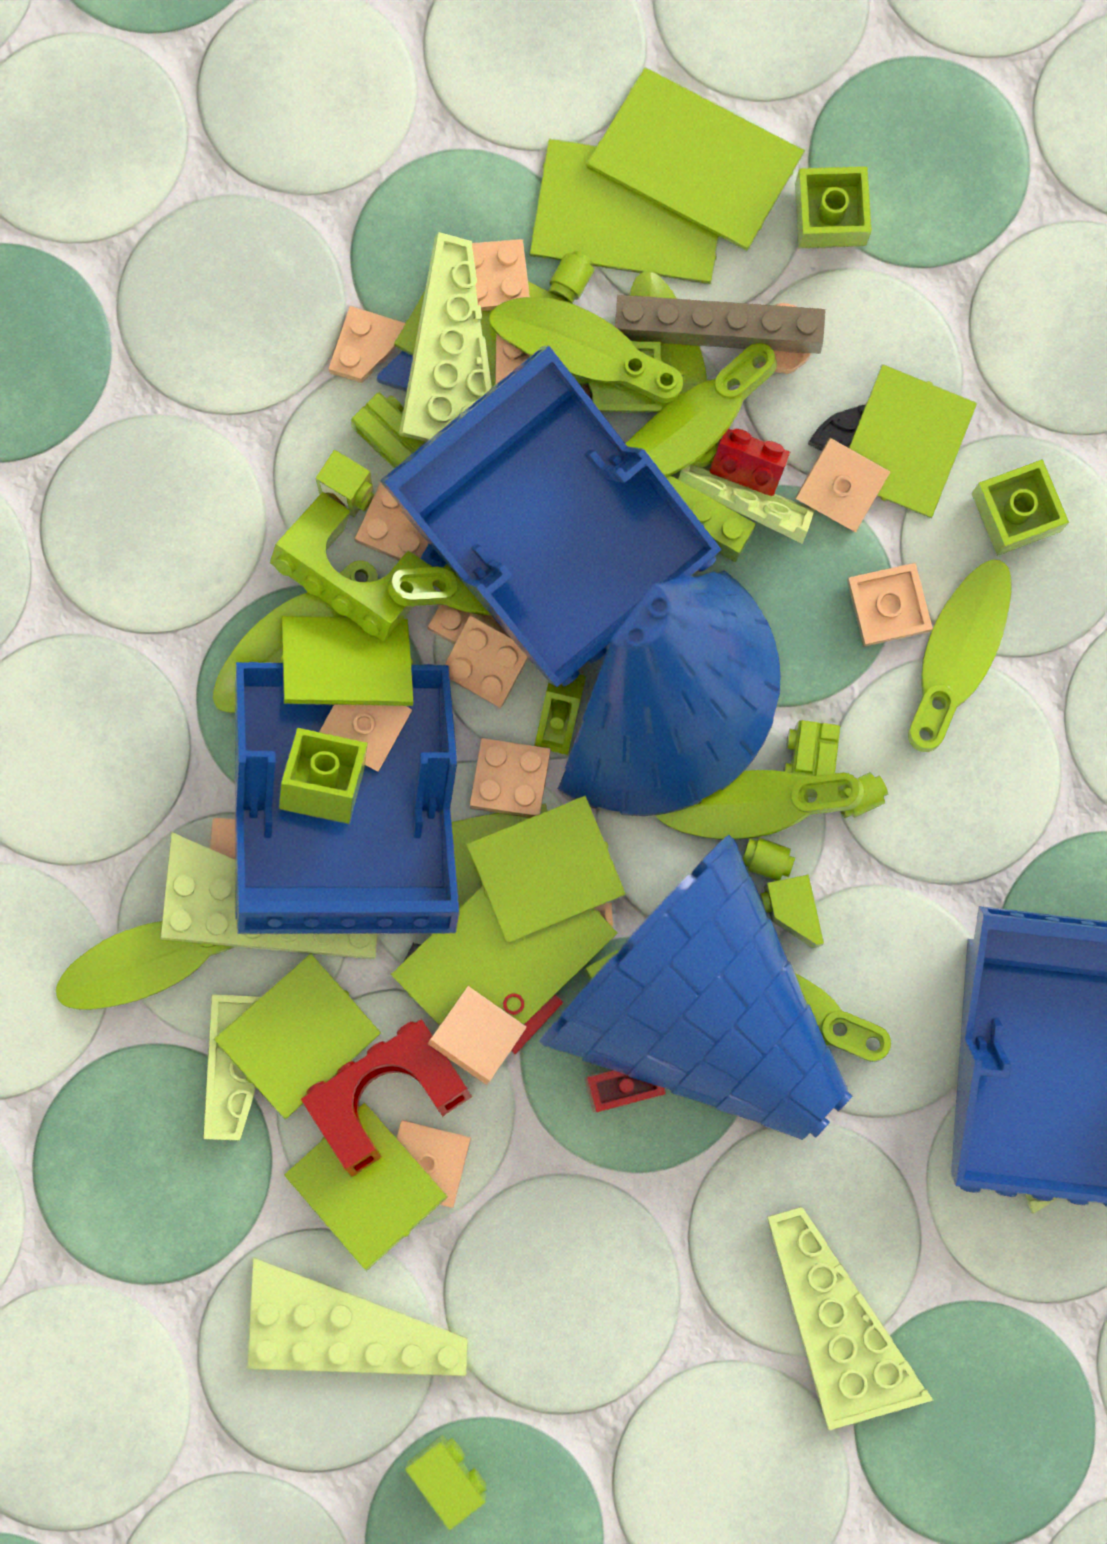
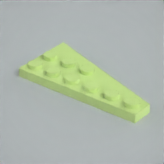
(449, 350)
(202, 909)
(327, 1329)
(846, 1346)

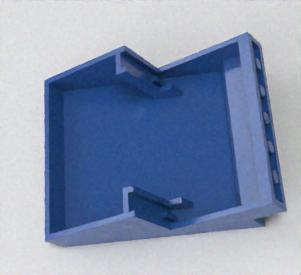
(549, 515)
(332, 877)
(1033, 1058)

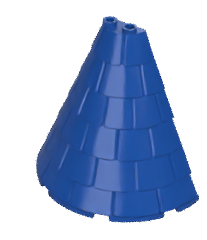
(677, 700)
(709, 1007)

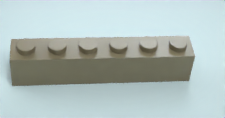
(720, 323)

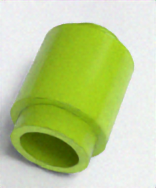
(571, 276)
(873, 795)
(768, 858)

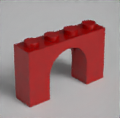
(337, 1101)

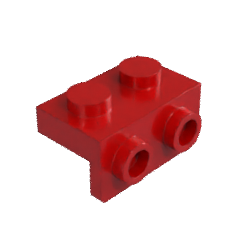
(750, 461)

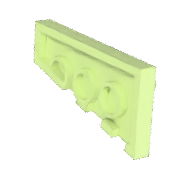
(771, 511)
(227, 1089)

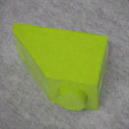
(559, 715)
(794, 908)

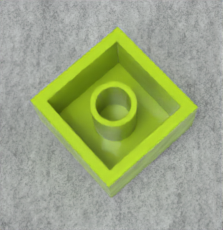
(833, 207)
(1020, 507)
(323, 775)
(446, 1481)

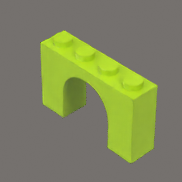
(304, 559)

